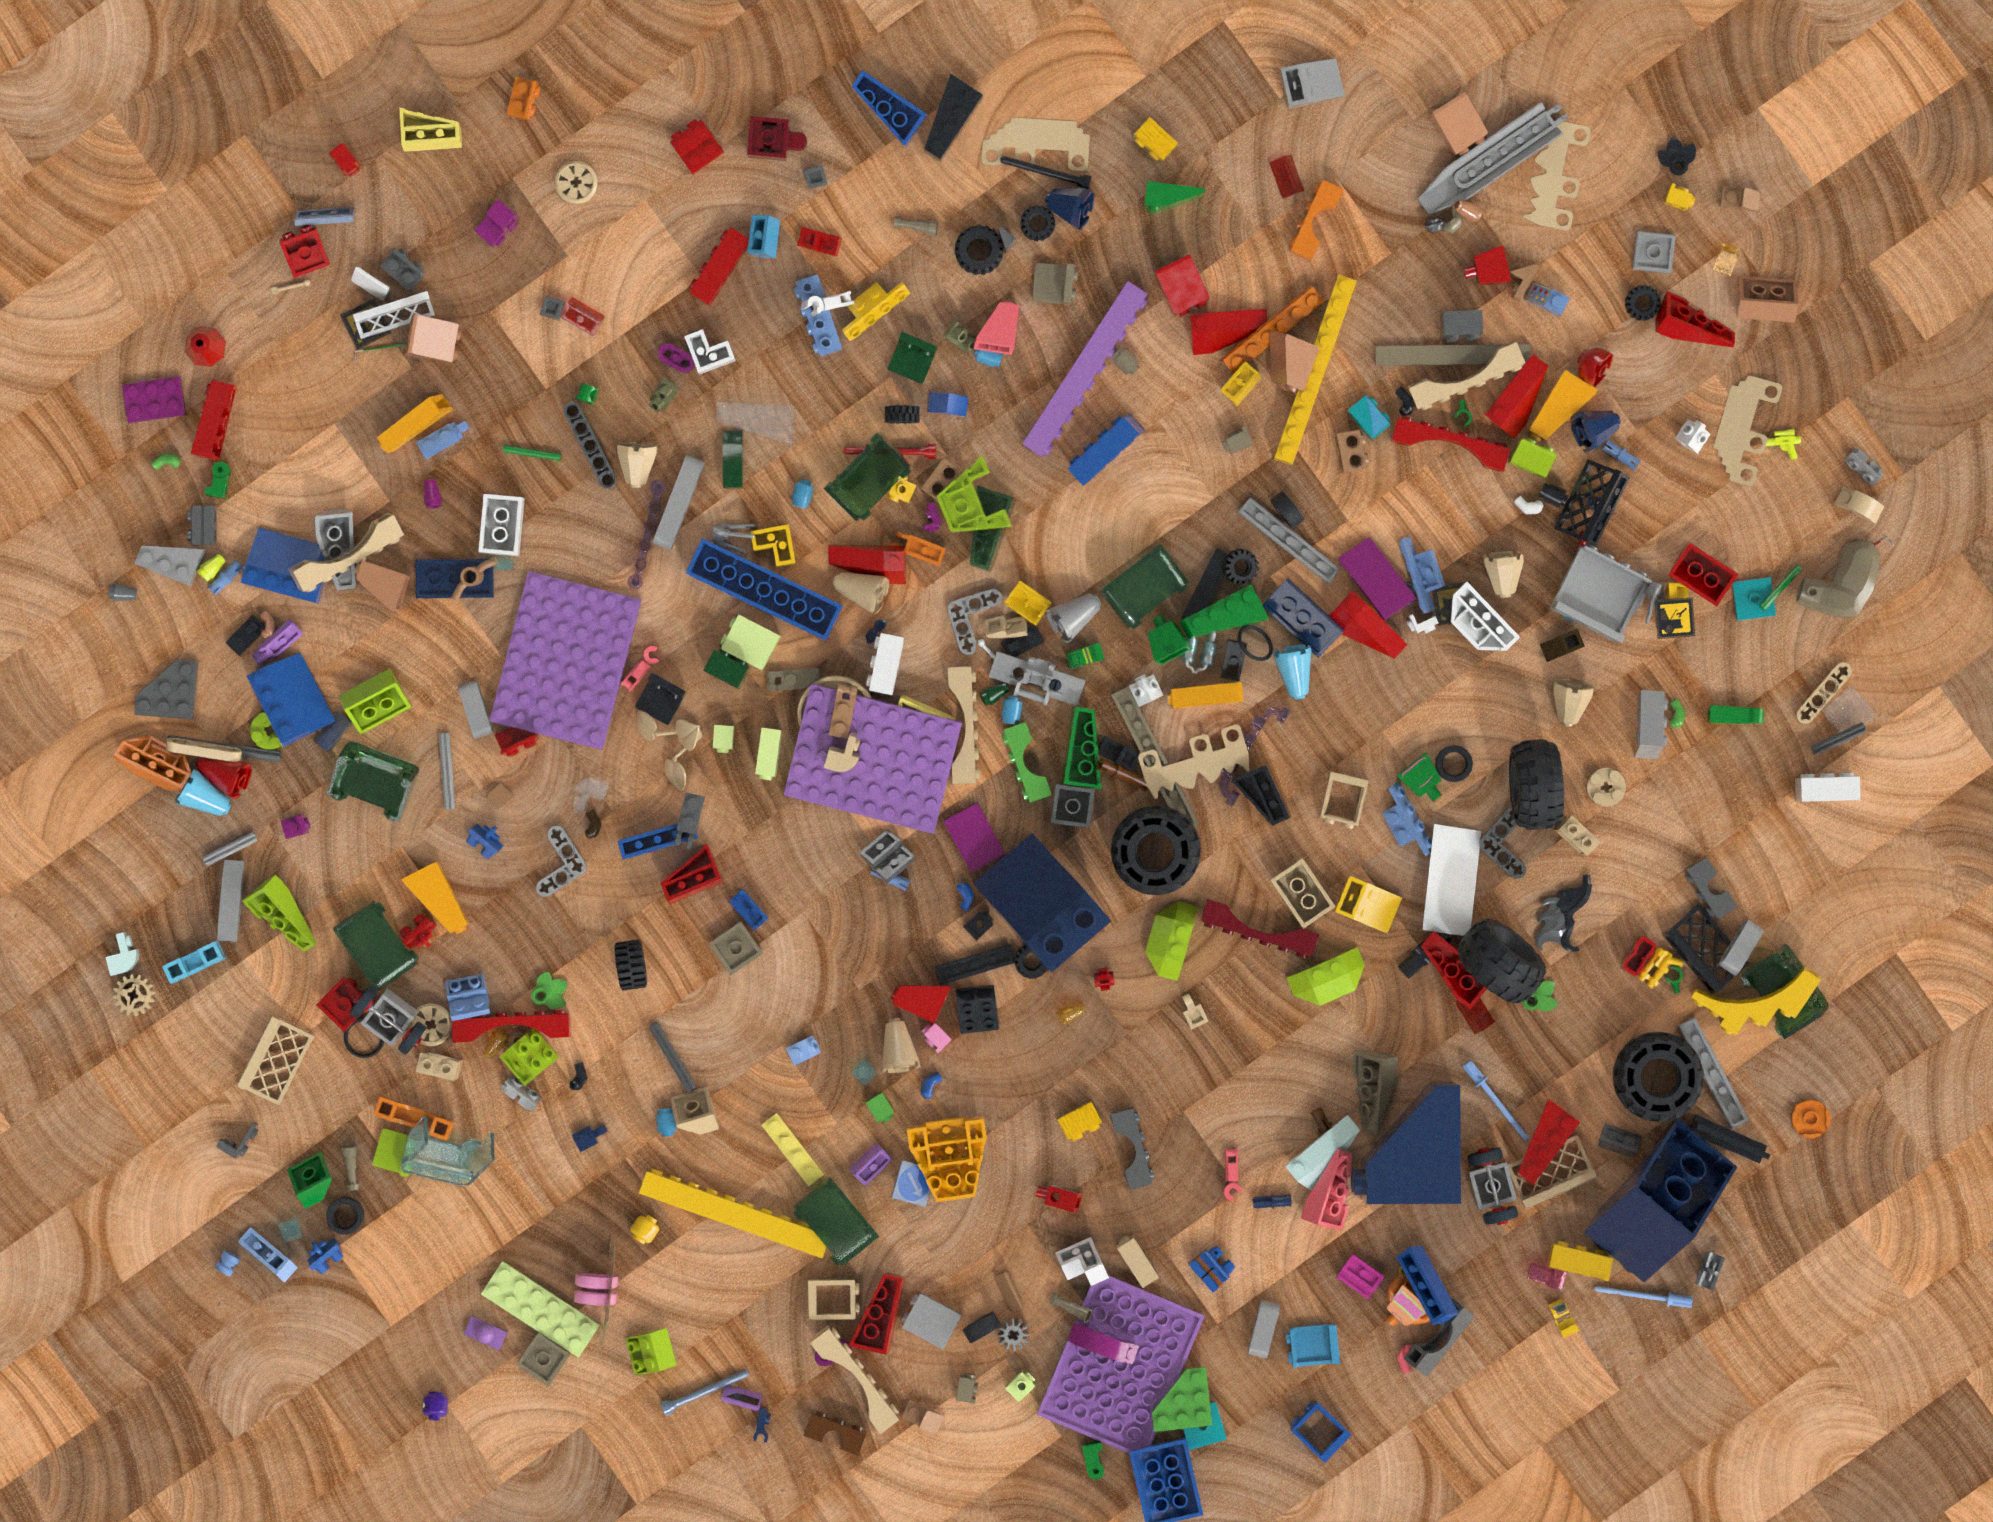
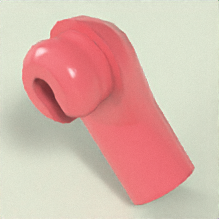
(1404, 1365)

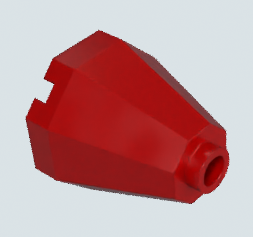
(211, 350)

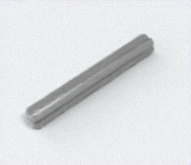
(446, 770)

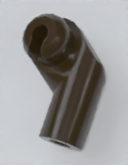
(595, 825)

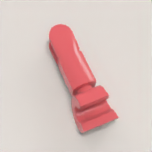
(640, 668)
(1231, 1174)

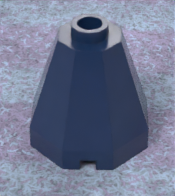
(1071, 205)
(1594, 428)

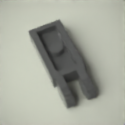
(689, 818)

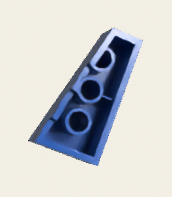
(894, 110)
(1105, 449)

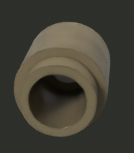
(1125, 361)

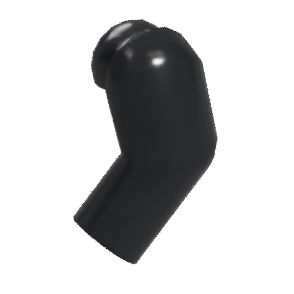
(1407, 402)
(580, 1078)

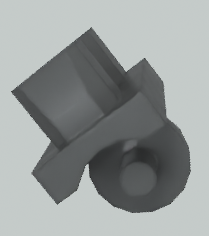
(1709, 1270)

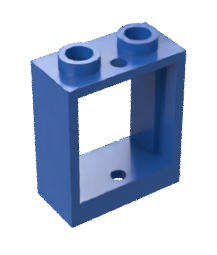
(1334, 1445)

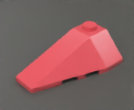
(1328, 1198)

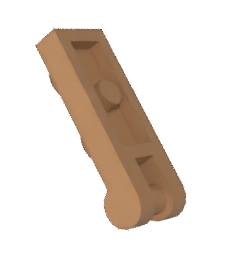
(843, 711)

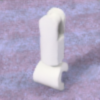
(827, 303)

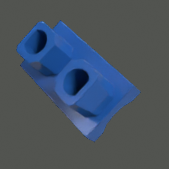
(487, 838)
(322, 1252)

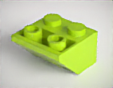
(1532, 457)
(650, 1351)

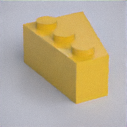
(1580, 1260)

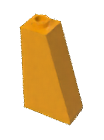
(1563, 401)
(414, 423)
(1206, 695)
(437, 896)

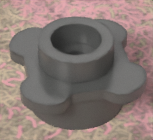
(1434, 224)

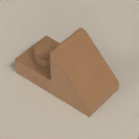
(1740, 198)
(1525, 276)
(923, 1416)

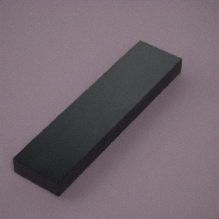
(1207, 585)
(974, 964)

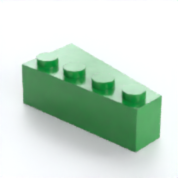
(1229, 613)
(1081, 751)

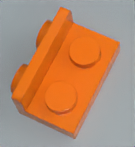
(522, 98)

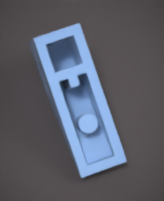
(267, 1254)

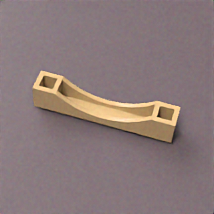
(1504, 359)
(380, 533)
(960, 683)
(830, 1347)

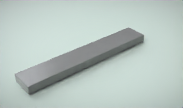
(1289, 540)
(1714, 1074)

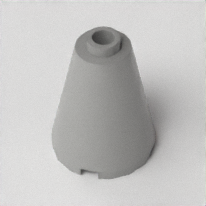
(1073, 615)

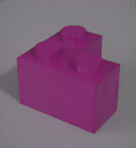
(497, 224)

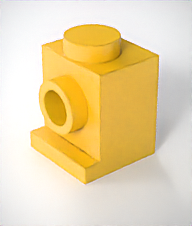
(1679, 198)

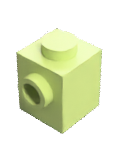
(1020, 1385)

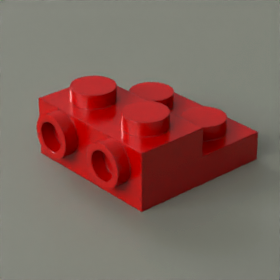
(696, 146)
(304, 251)
(339, 1001)

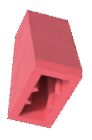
(1000, 330)

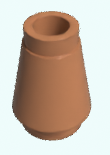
(1470, 211)

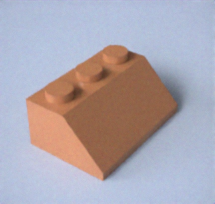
(1766, 299)

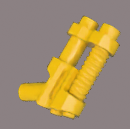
(1661, 960)

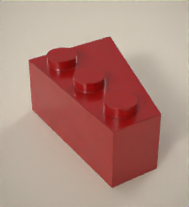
(692, 877)

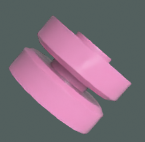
(595, 1292)

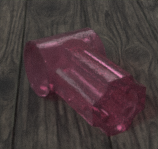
(1552, 1277)

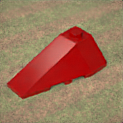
(871, 560)

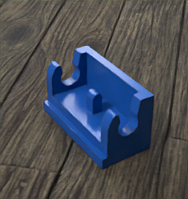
(748, 909)

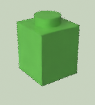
(880, 1108)

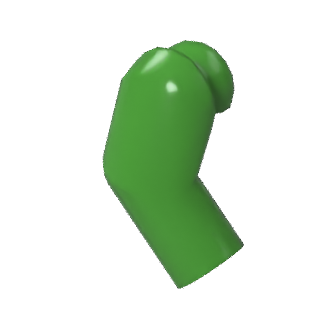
(166, 458)
(1679, 715)

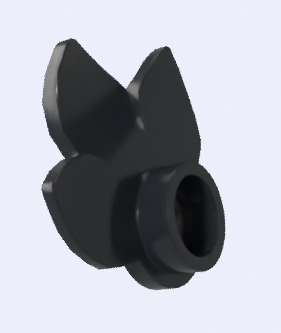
(1677, 154)

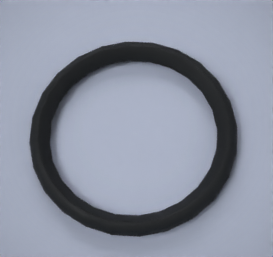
(1263, 634)
(358, 1054)

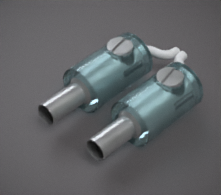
(1207, 654)

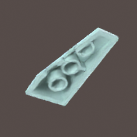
(1313, 1160)

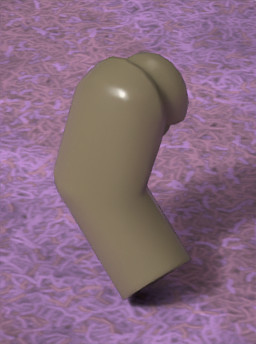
(1453, 225)

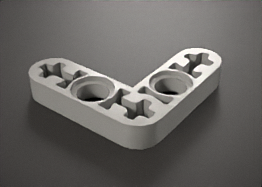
(967, 610)
(567, 868)

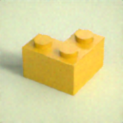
(779, 540)

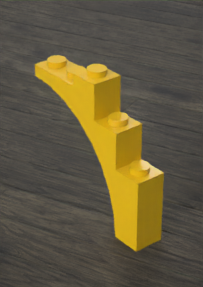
(1761, 1010)

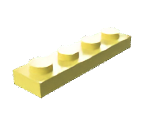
(792, 1149)

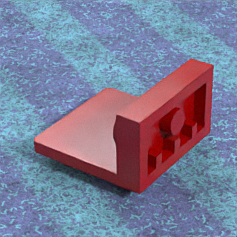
(513, 739)

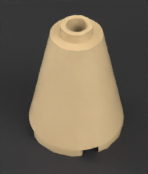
(863, 589)
(898, 1048)

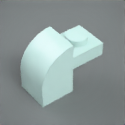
(126, 959)

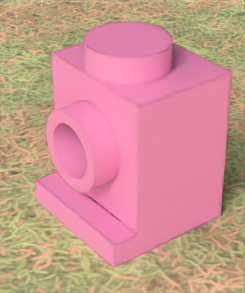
(936, 1036)

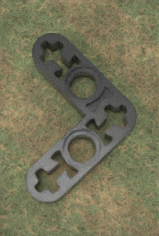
(1497, 840)

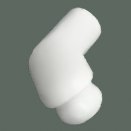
(1529, 508)

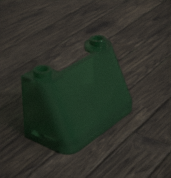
(869, 477)
(1144, 587)
(373, 778)
(375, 946)
(1774, 973)
(835, 1221)

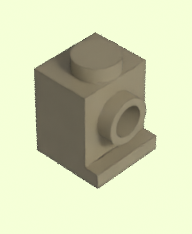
(1237, 441)
(967, 1388)

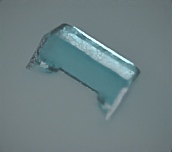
(445, 1160)

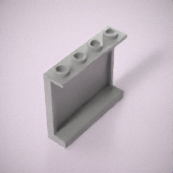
(1600, 593)

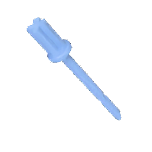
(1479, 1079)
(1671, 1299)

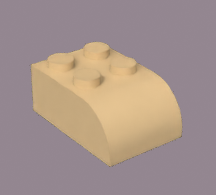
(1302, 893)

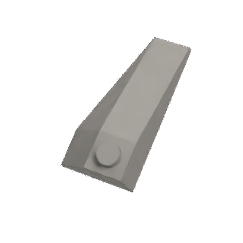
(335, 538)

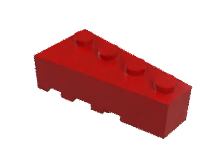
(214, 420)
(1549, 1136)
(880, 1316)

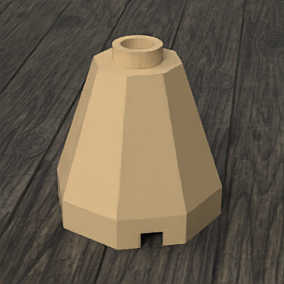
(636, 461)
(1503, 571)
(1571, 699)

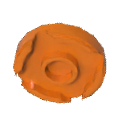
(1810, 1118)

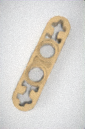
(1821, 691)
(203, 749)

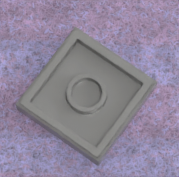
(1653, 252)

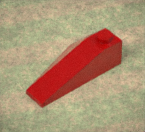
(1685, 323)
(1221, 329)
(1516, 401)
(1366, 626)
(1453, 972)

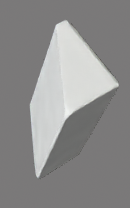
(370, 284)

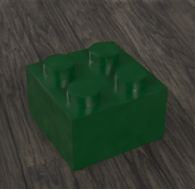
(726, 669)

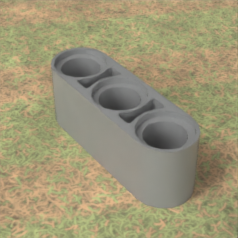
(475, 709)
(1741, 947)
(1263, 1329)

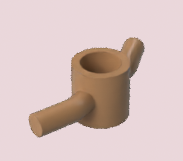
(479, 576)

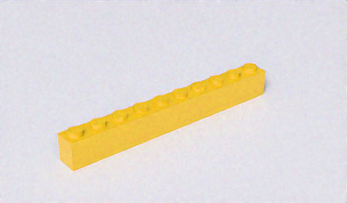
(1305, 399)
(732, 1213)

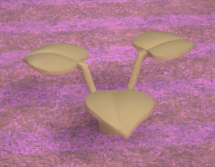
(688, 736)

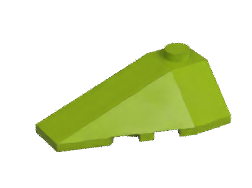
(276, 905)

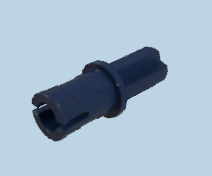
(1272, 1201)

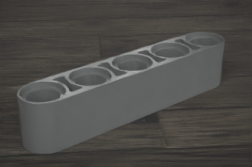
(587, 436)

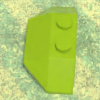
(1170, 939)
(1329, 978)

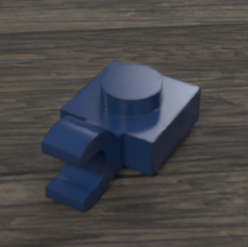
(587, 1138)
(763, 1418)

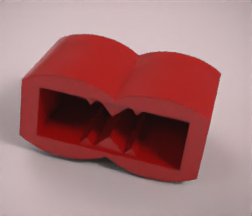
(345, 160)
(1640, 951)

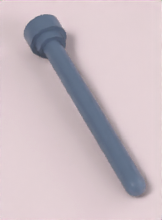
(669, 1406)

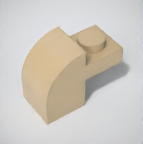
(1860, 504)
(843, 760)

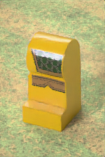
(1562, 1318)

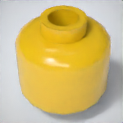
(644, 1229)

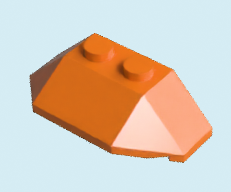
(151, 761)

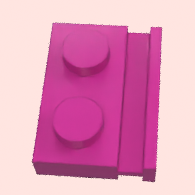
(1360, 1276)

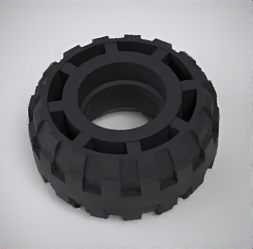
(1536, 784)
(1164, 821)
(1501, 960)
(1628, 1076)

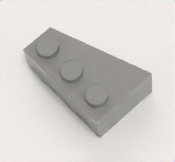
(172, 562)
(1651, 724)

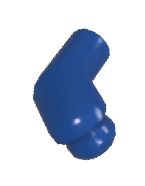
(967, 894)
(927, 1085)

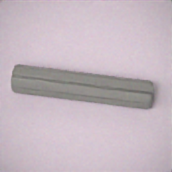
(229, 849)

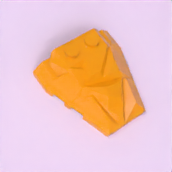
(949, 1155)

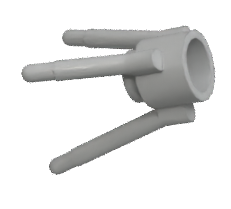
(723, 533)
(1654, 592)

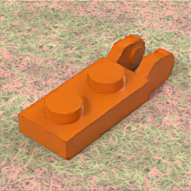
(921, 549)

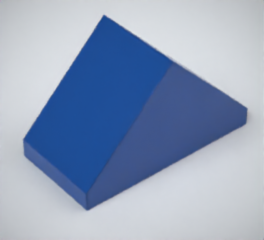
(948, 404)

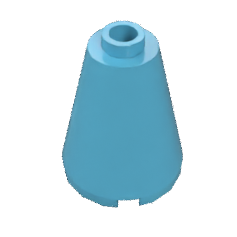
(1294, 669)
(203, 796)

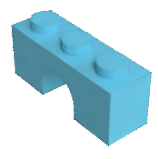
(194, 962)

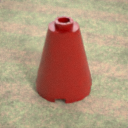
(226, 775)

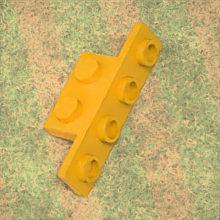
(872, 306)

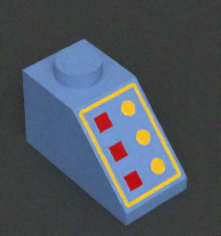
(1547, 299)

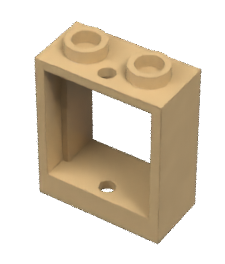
(1348, 823)
(1577, 835)
(439, 1065)
(1136, 1260)
(812, 1299)

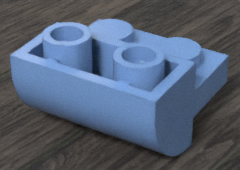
(467, 997)

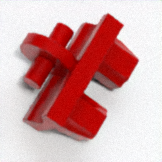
(420, 934)

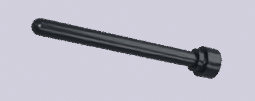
(1081, 181)

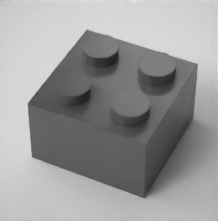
(1461, 324)
(1072, 806)

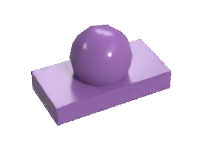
(485, 1333)

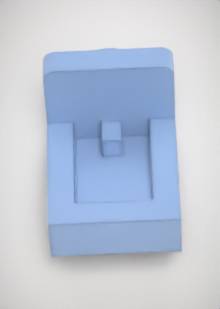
(803, 1050)

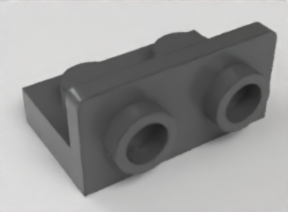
(403, 270)

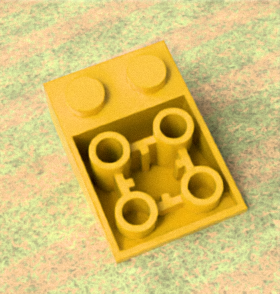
(1367, 904)

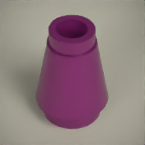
(432, 496)

